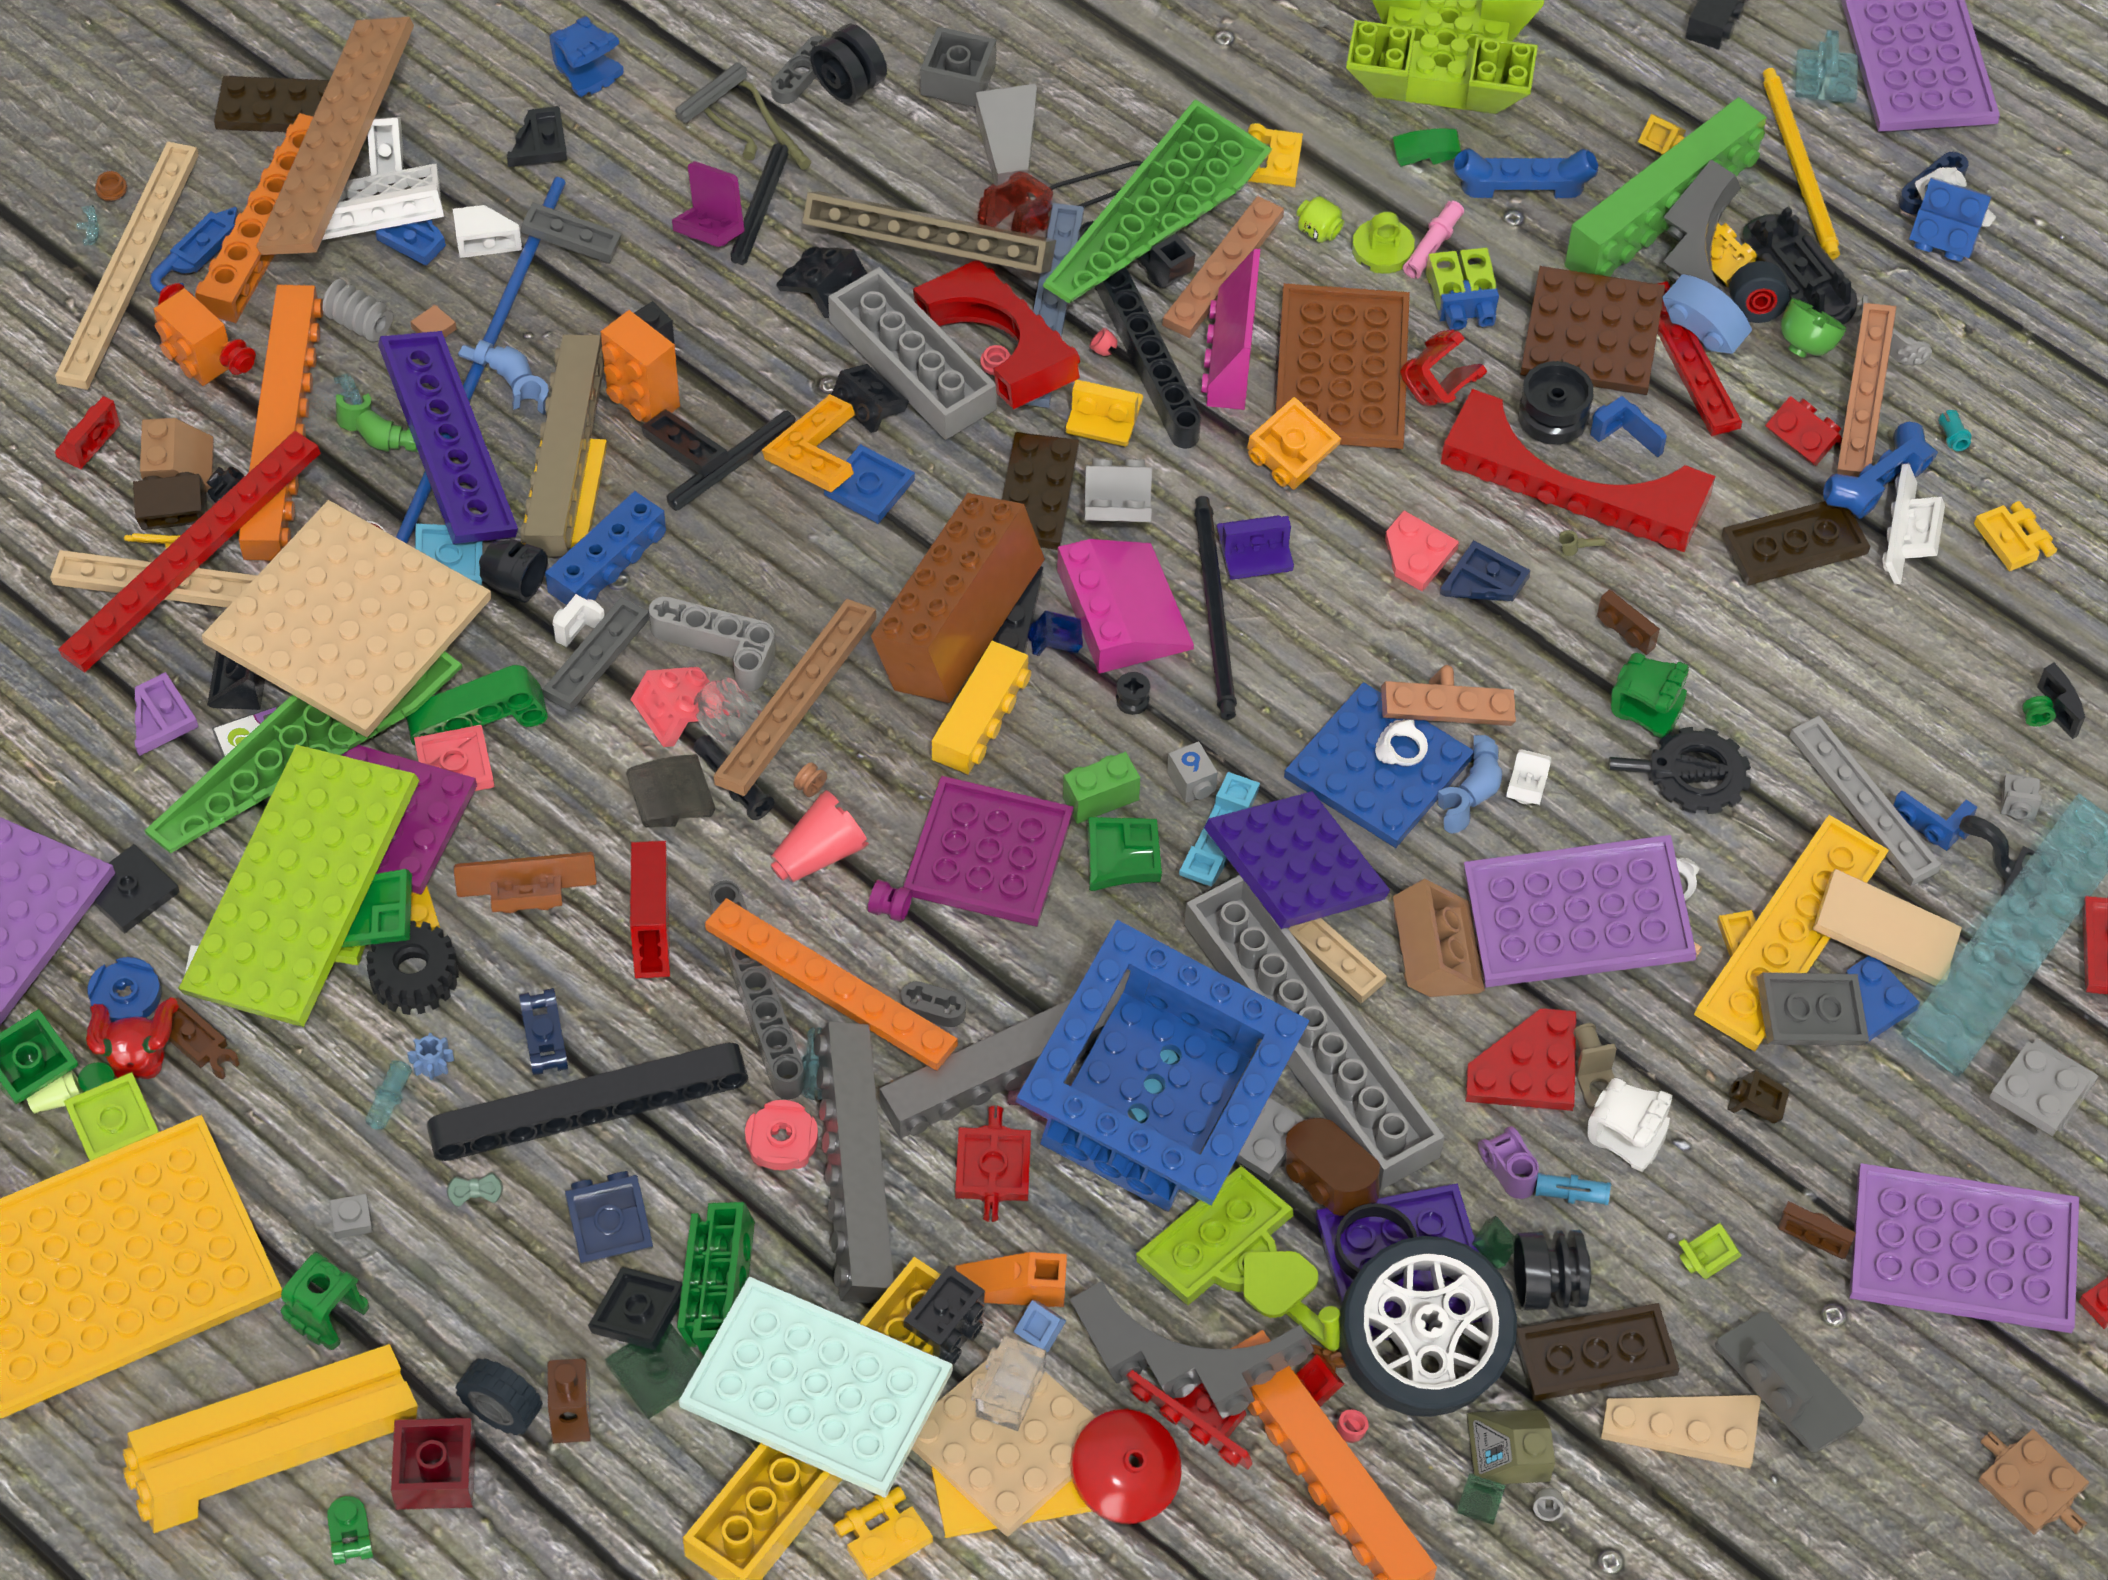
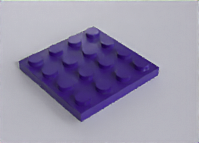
(1296, 859)
(1432, 1213)

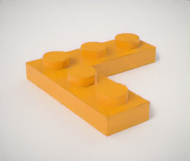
(797, 450)

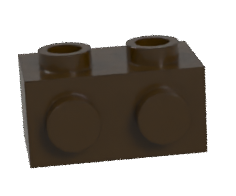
(169, 500)

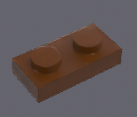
(1628, 622)

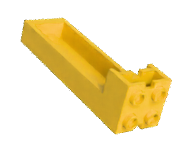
(263, 1433)

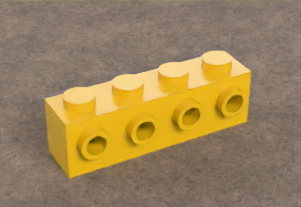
(980, 708)

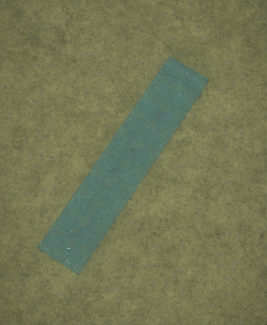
(2013, 939)

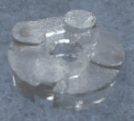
(725, 695)

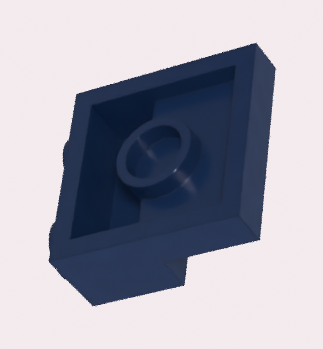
(608, 1217)

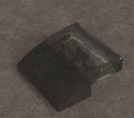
(670, 790)

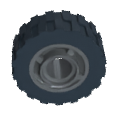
(499, 1396)

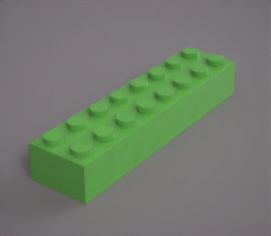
(1636, 211)

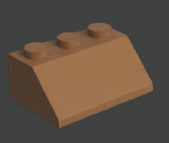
(1437, 941)

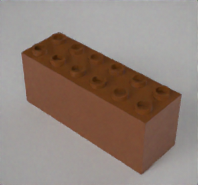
(958, 597)

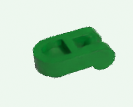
(345, 1520)

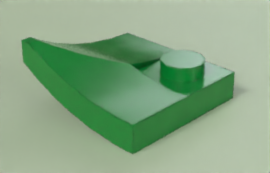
(1122, 851)
(384, 911)

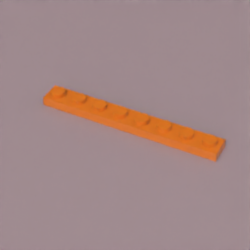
(831, 984)

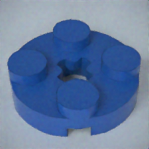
(126, 972)

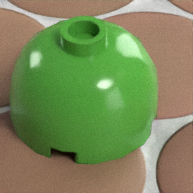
(1809, 329)

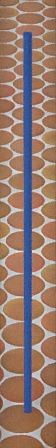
(477, 369)

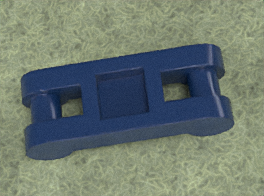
(543, 1032)

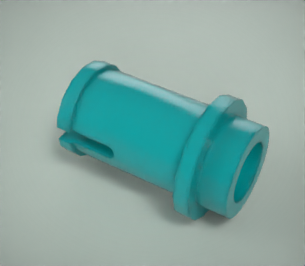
(1957, 436)

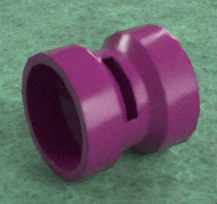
(890, 900)

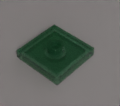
(655, 1376)

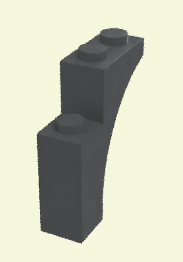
(1694, 222)

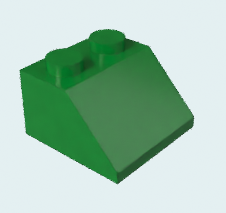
(31, 1057)

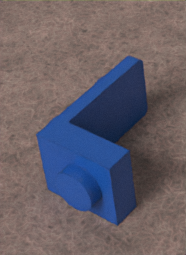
(1627, 415)
(1930, 824)

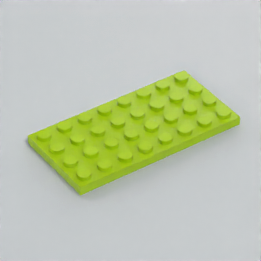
(299, 885)

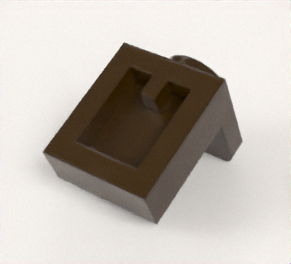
(1759, 1095)

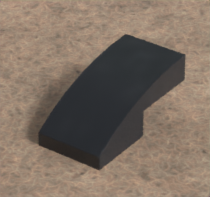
(2065, 699)

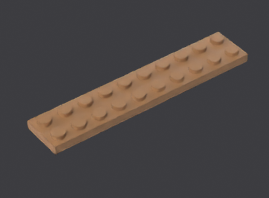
(335, 136)

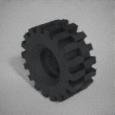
(418, 988)

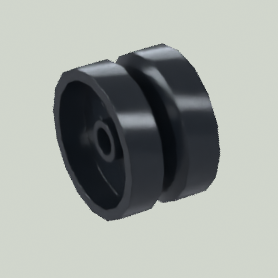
(848, 63)
(1555, 402)

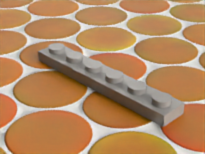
(1865, 800)

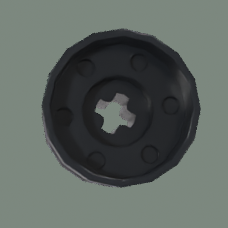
(1557, 1269)

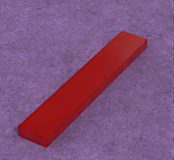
(1698, 375)

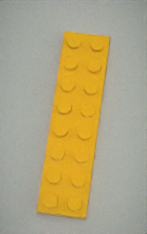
(1784, 932)

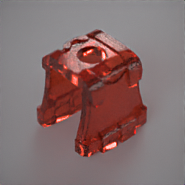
(1014, 196)

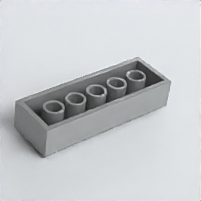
(912, 353)

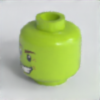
(1320, 219)

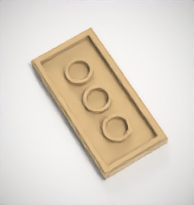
(1887, 927)

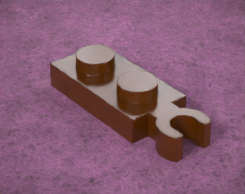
(200, 1040)

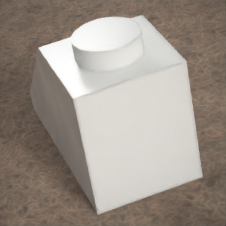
(385, 145)
(484, 232)

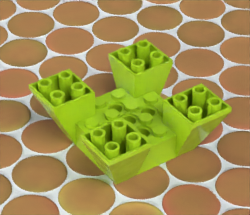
(1446, 52)

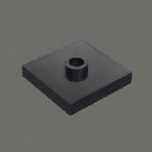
(134, 890)
(637, 1308)

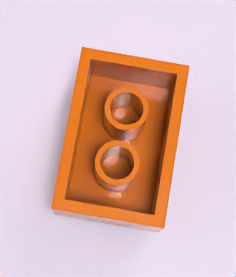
(639, 367)

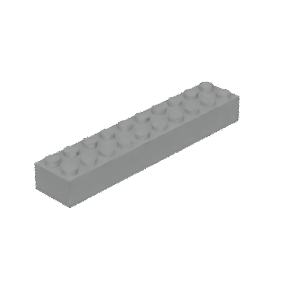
(1335, 1054)

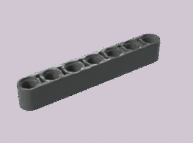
(760, 1004)

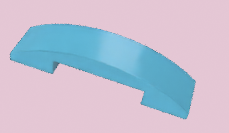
(1205, 859)

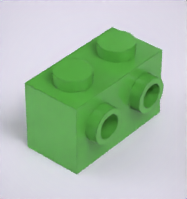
(1101, 786)

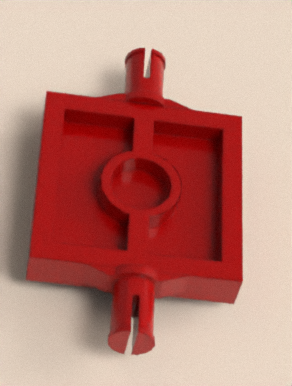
(993, 1164)

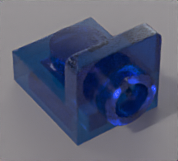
(1056, 632)

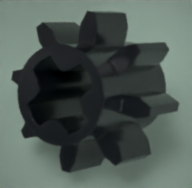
(222, 482)

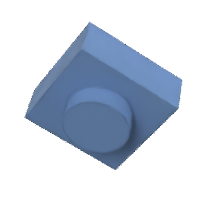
(1040, 1325)

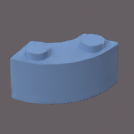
(1707, 314)

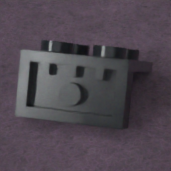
(948, 1315)

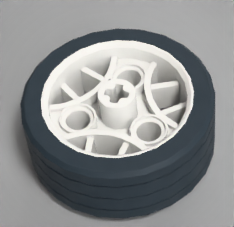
(1475, 1283)

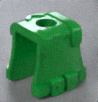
(1650, 693)
(310, 1311)

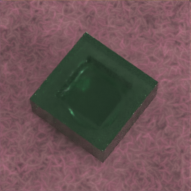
(1495, 1242)
(1481, 1499)

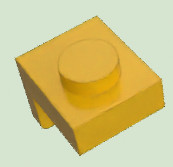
(1661, 134)

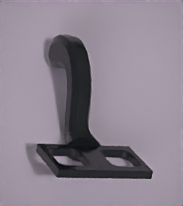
(2007, 867)

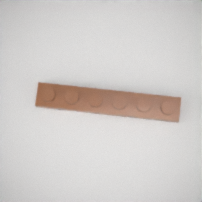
(1246, 235)
(1866, 388)

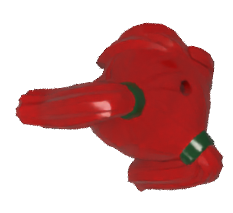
(131, 1039)

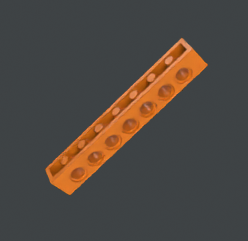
(240, 264)

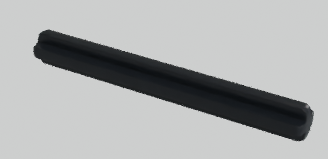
(759, 203)
(737, 456)

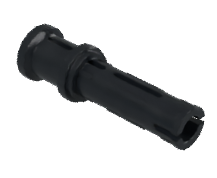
(755, 800)

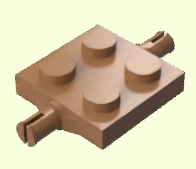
(2033, 1482)

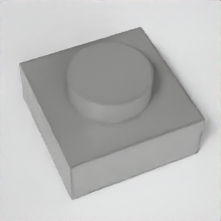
(351, 1216)

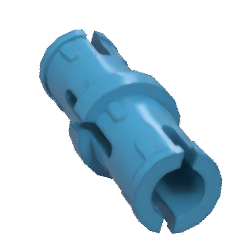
(1598, 1192)

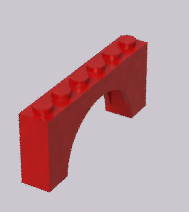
(977, 295)

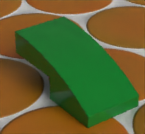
(1436, 144)

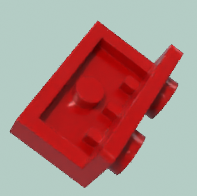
(1803, 430)

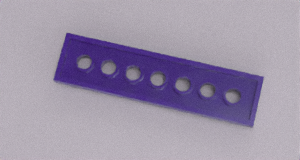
(435, 450)

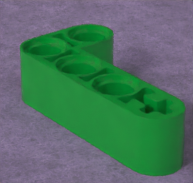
(481, 702)

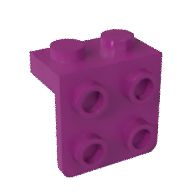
(715, 209)

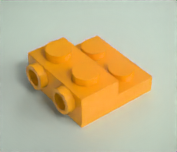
(1292, 444)

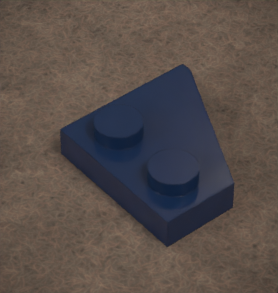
(1485, 575)

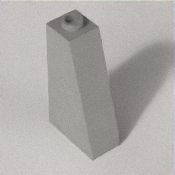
(1007, 128)

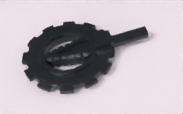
(1673, 768)

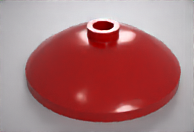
(1109, 1481)

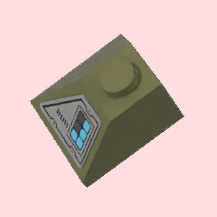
(1511, 1446)

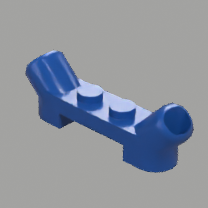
(1563, 175)
(1863, 492)

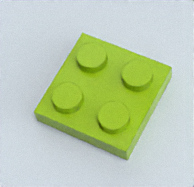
(110, 1116)

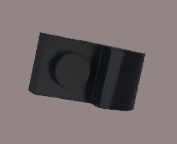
(1168, 261)

